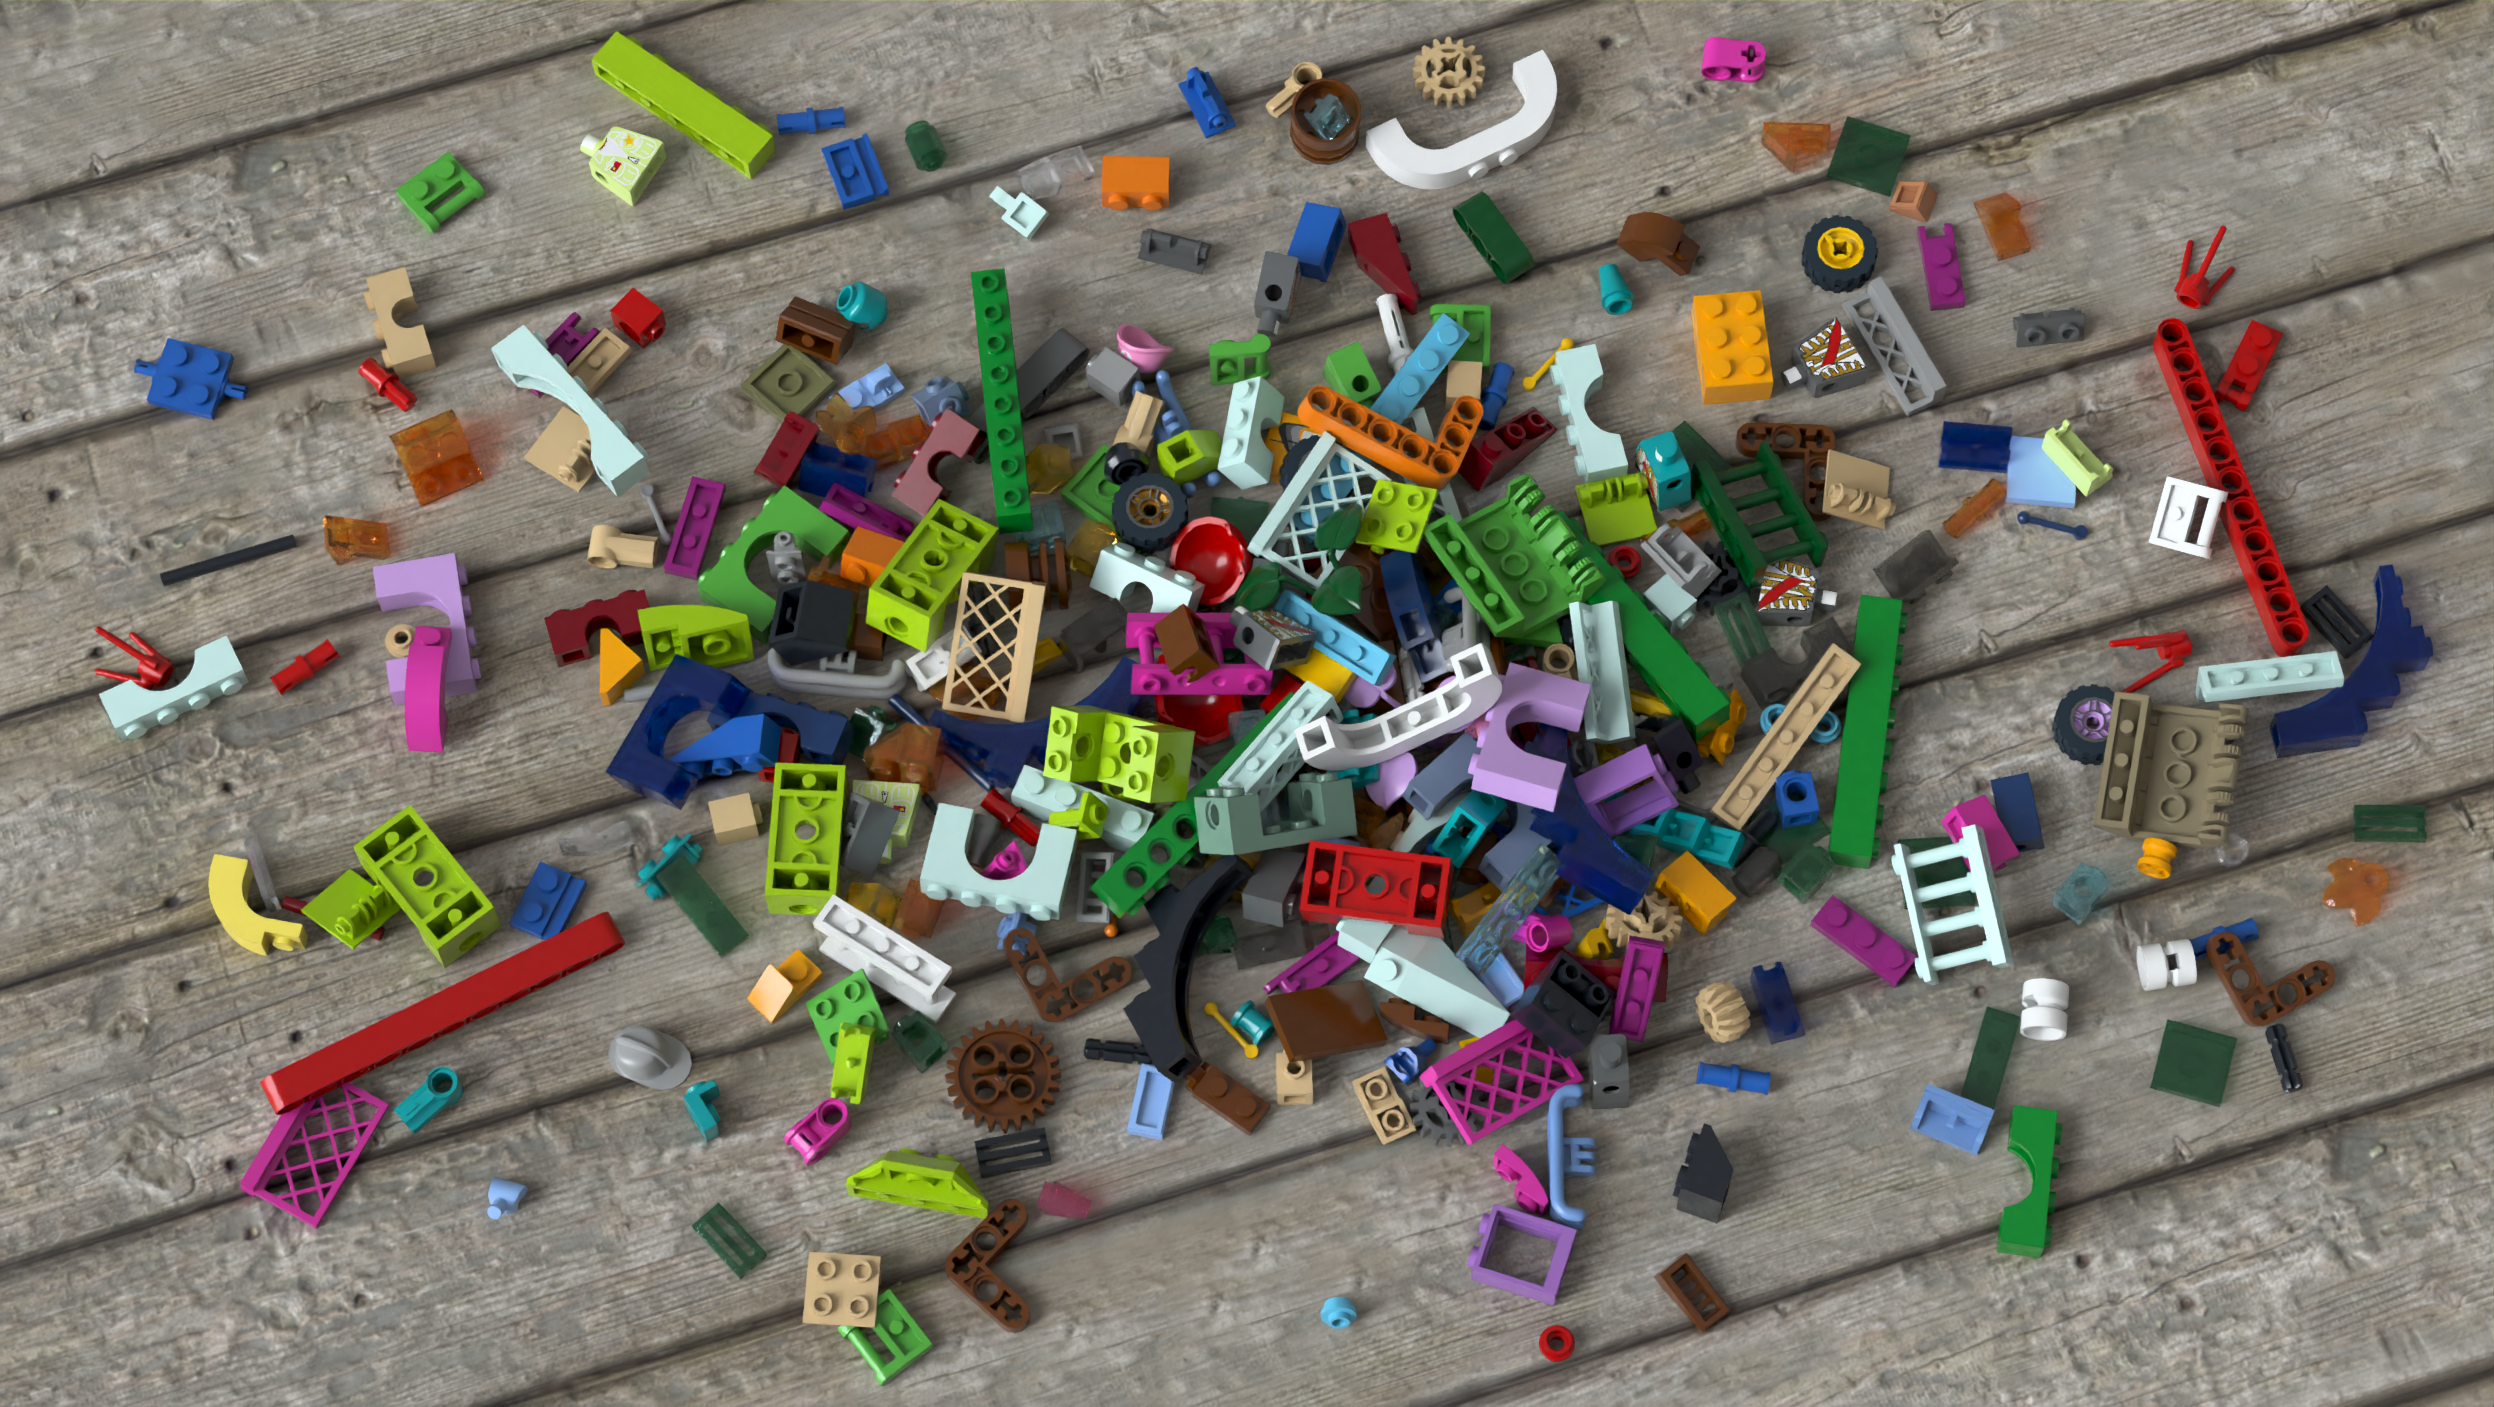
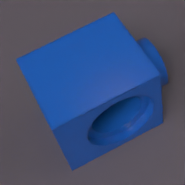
(1796, 812)

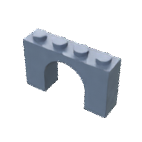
(1448, 778)

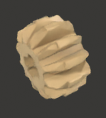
(1723, 1012)

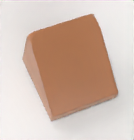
(1913, 200)

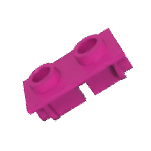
(1006, 864)

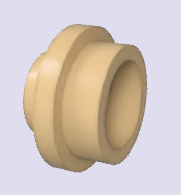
(396, 649)

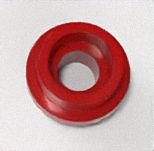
(1629, 554)
(1560, 1333)

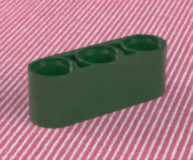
(1493, 237)

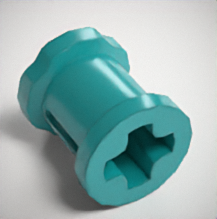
(1253, 1023)

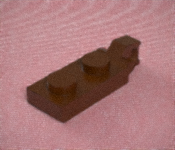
(1227, 1097)

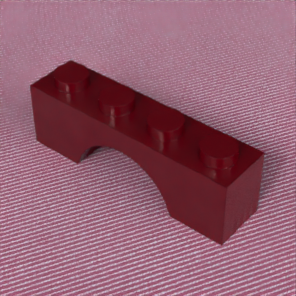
(1605, 970)

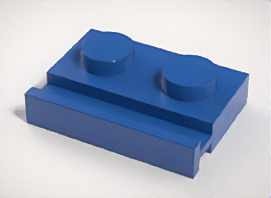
(855, 171)
(548, 902)

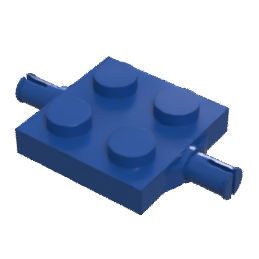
(190, 379)

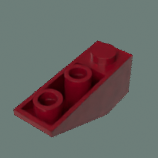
(1379, 257)
(1504, 448)

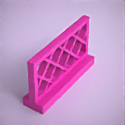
(1480, 1053)
(283, 1137)

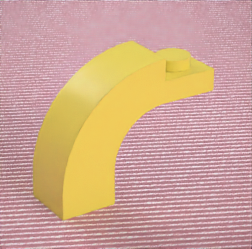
(229, 891)

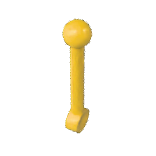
(1529, 383)
(1251, 1050)

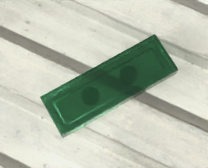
(702, 906)
(1990, 1057)

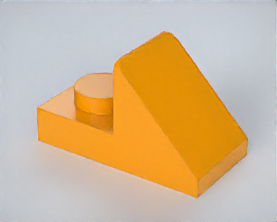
(784, 986)

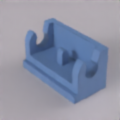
(1952, 1119)

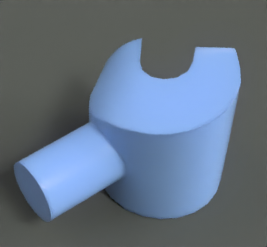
(504, 1197)

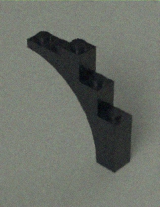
(1167, 963)

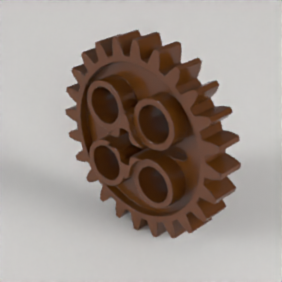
(1003, 1106)

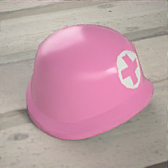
(1141, 349)

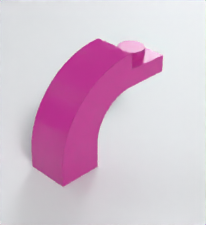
(425, 689)

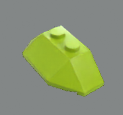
(920, 1183)

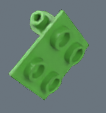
(849, 1002)

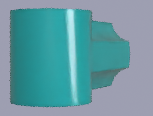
(427, 1102)

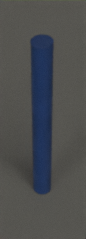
(951, 751)

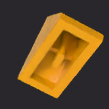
(618, 667)

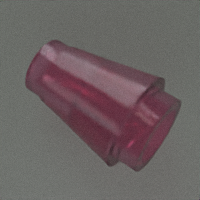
(1062, 1201)

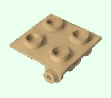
(564, 450)
(1857, 490)
(842, 1289)

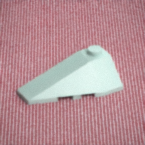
(1435, 980)

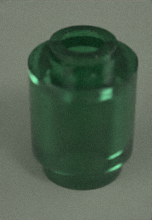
(925, 146)

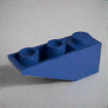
(735, 746)

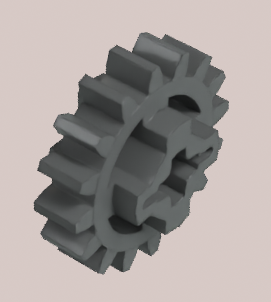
(1433, 1108)

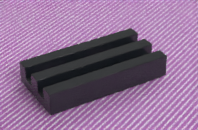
(2327, 631)
(1012, 1139)

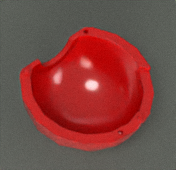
(1214, 555)
(1199, 713)

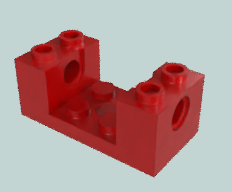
(1413, 895)

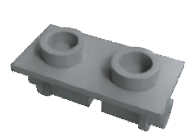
(785, 562)

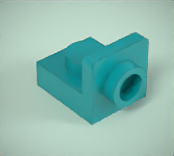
(704, 1115)

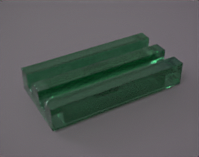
(1729, 631)
(2389, 811)
(749, 1262)

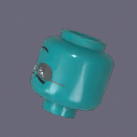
(863, 305)

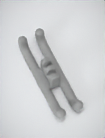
(1468, 633)
(838, 678)

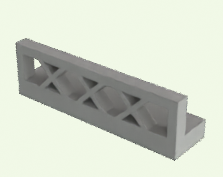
(1906, 341)

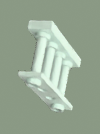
(1986, 915)

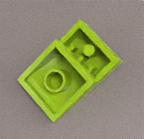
(696, 632)

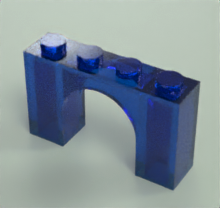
(681, 691)

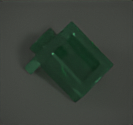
(870, 727)

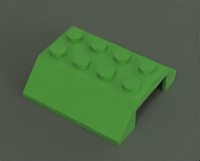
(1515, 563)

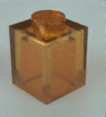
(918, 912)

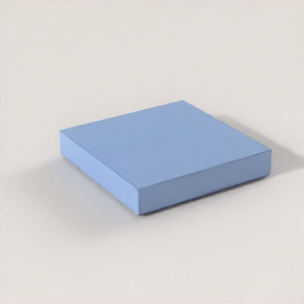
(2035, 477)

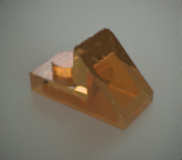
(1787, 138)
(2002, 225)
(355, 538)

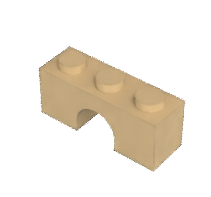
(406, 347)

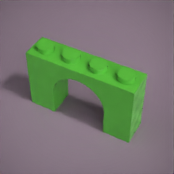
(728, 584)

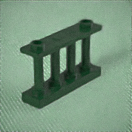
(1738, 536)

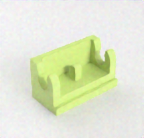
(2075, 459)

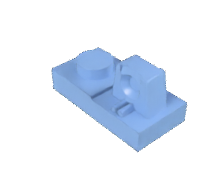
(873, 389)

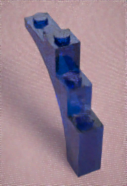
(2339, 716)
(1012, 746)
(1586, 851)

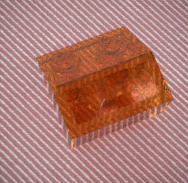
(436, 457)
(907, 756)

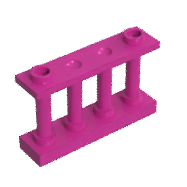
(1226, 680)

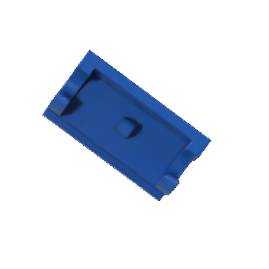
(1317, 240)

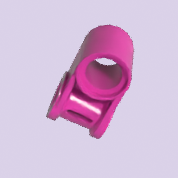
(1730, 60)
(817, 1132)

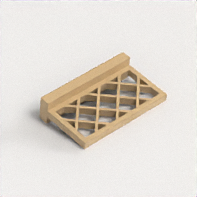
(1024, 652)

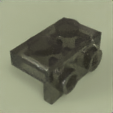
(1915, 568)

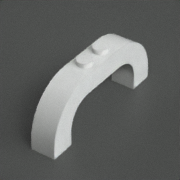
(1479, 153)
(1363, 744)

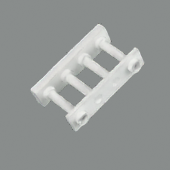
(886, 958)

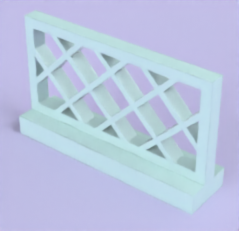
(1291, 502)

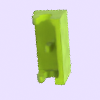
(853, 1062)

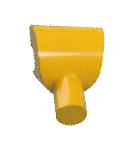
(1596, 944)

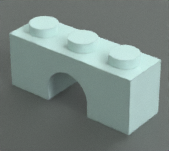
(1243, 454)
(1122, 568)

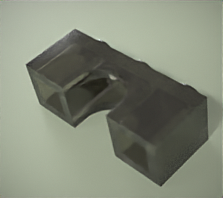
(1774, 680)

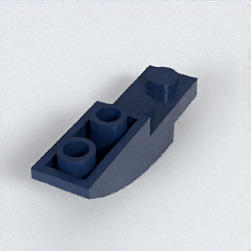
(1414, 614)

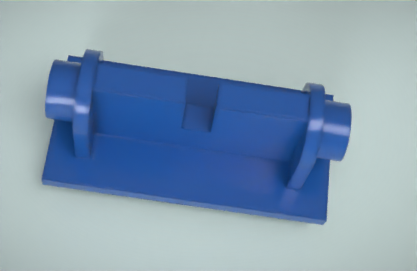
(1206, 103)

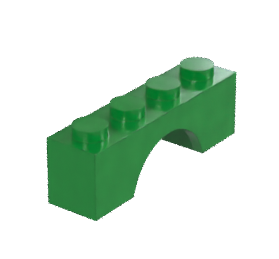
(2031, 1139)

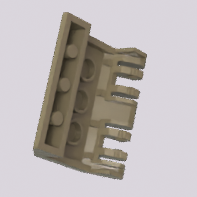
(2169, 771)

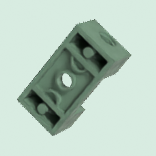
(1318, 807)

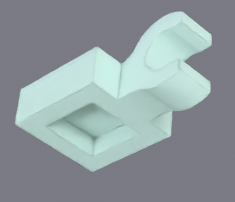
(1021, 213)

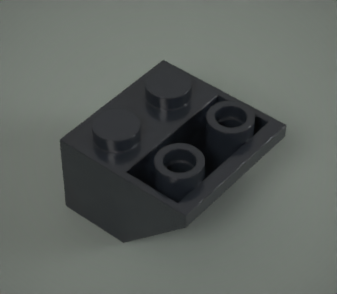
(812, 621)
(1564, 1005)
(1706, 1180)

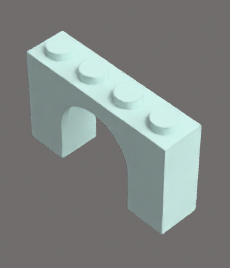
(1034, 892)

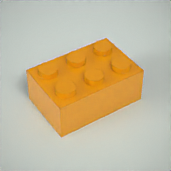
(1731, 347)

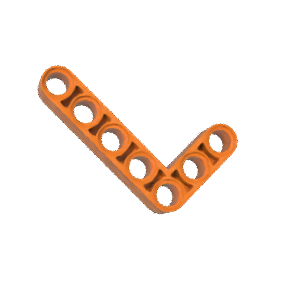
(1394, 436)

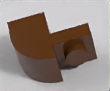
(1660, 237)

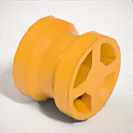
(2156, 858)

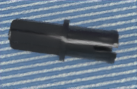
(1755, 834)

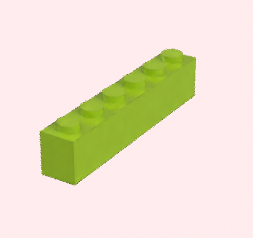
(684, 105)

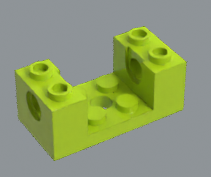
(912, 595)
(1095, 746)
(802, 871)
(449, 911)

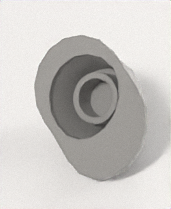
(650, 1057)

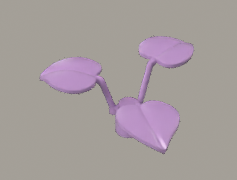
(1400, 770)

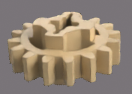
(1448, 71)
(1649, 920)

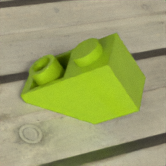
(1189, 455)

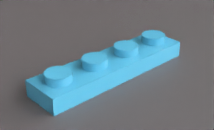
(1339, 640)

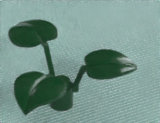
(1337, 594)

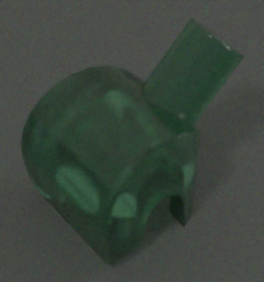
(1218, 937)

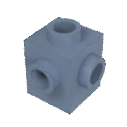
(938, 395)

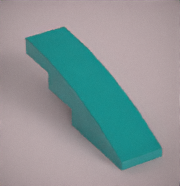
(1691, 833)

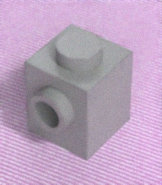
(1111, 376)

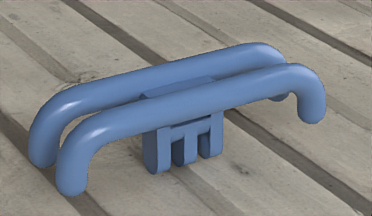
(1174, 423)
(1566, 1157)

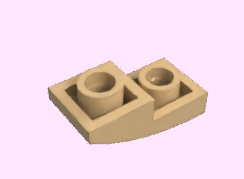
(1383, 1105)

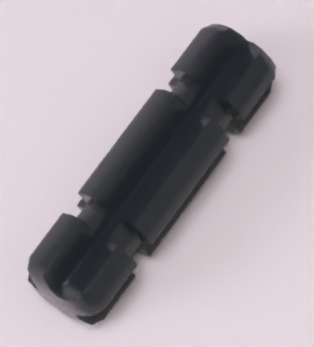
(1116, 1051)
(2284, 1058)

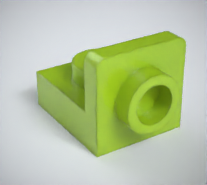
(1087, 820)

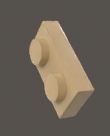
(599, 360)

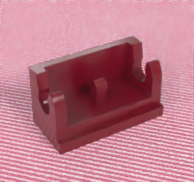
(787, 450)

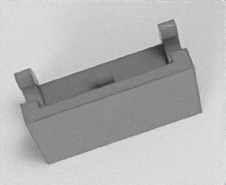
(1681, 559)

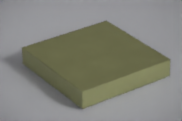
(789, 383)

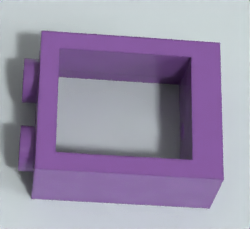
(1635, 805)
(1528, 1224)

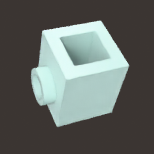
(1670, 603)

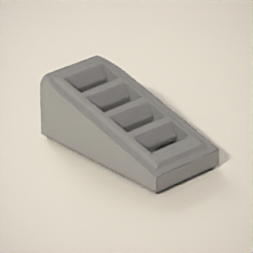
(1087, 874)

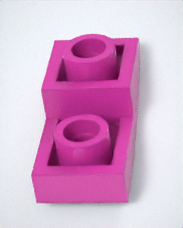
(1528, 1190)

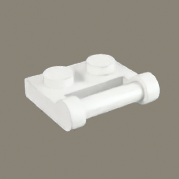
(2177, 513)

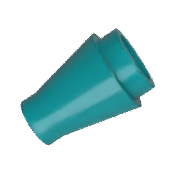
(1615, 293)

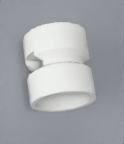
(2154, 967)
(2044, 1012)

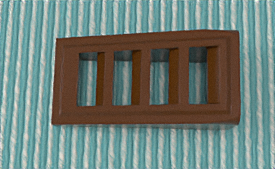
(1683, 1301)

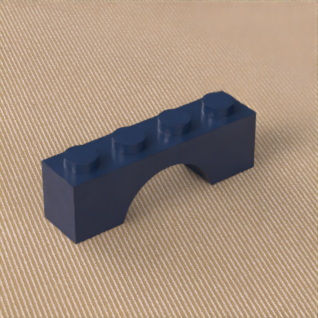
(823, 734)

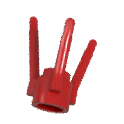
(2194, 290)
(2169, 646)
(154, 668)

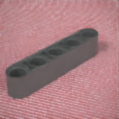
(1039, 379)

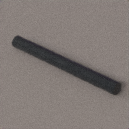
(228, 560)

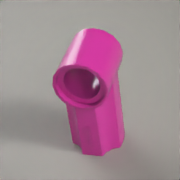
(1544, 932)

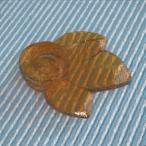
(843, 424)
(963, 694)
(2352, 892)

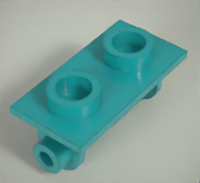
(673, 849)

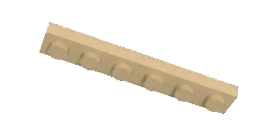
(1785, 737)

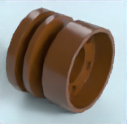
(1304, 136)
(1043, 568)

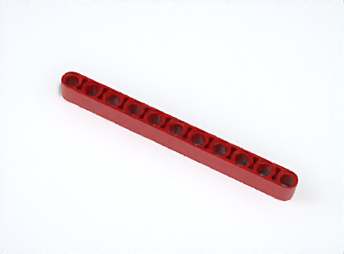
(2238, 501)
(442, 1013)

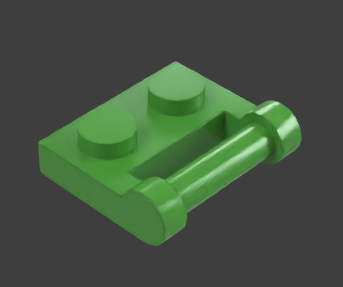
(434, 186)
(1475, 320)
(1228, 360)
(897, 1332)

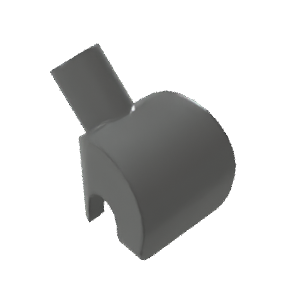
(1582, 757)

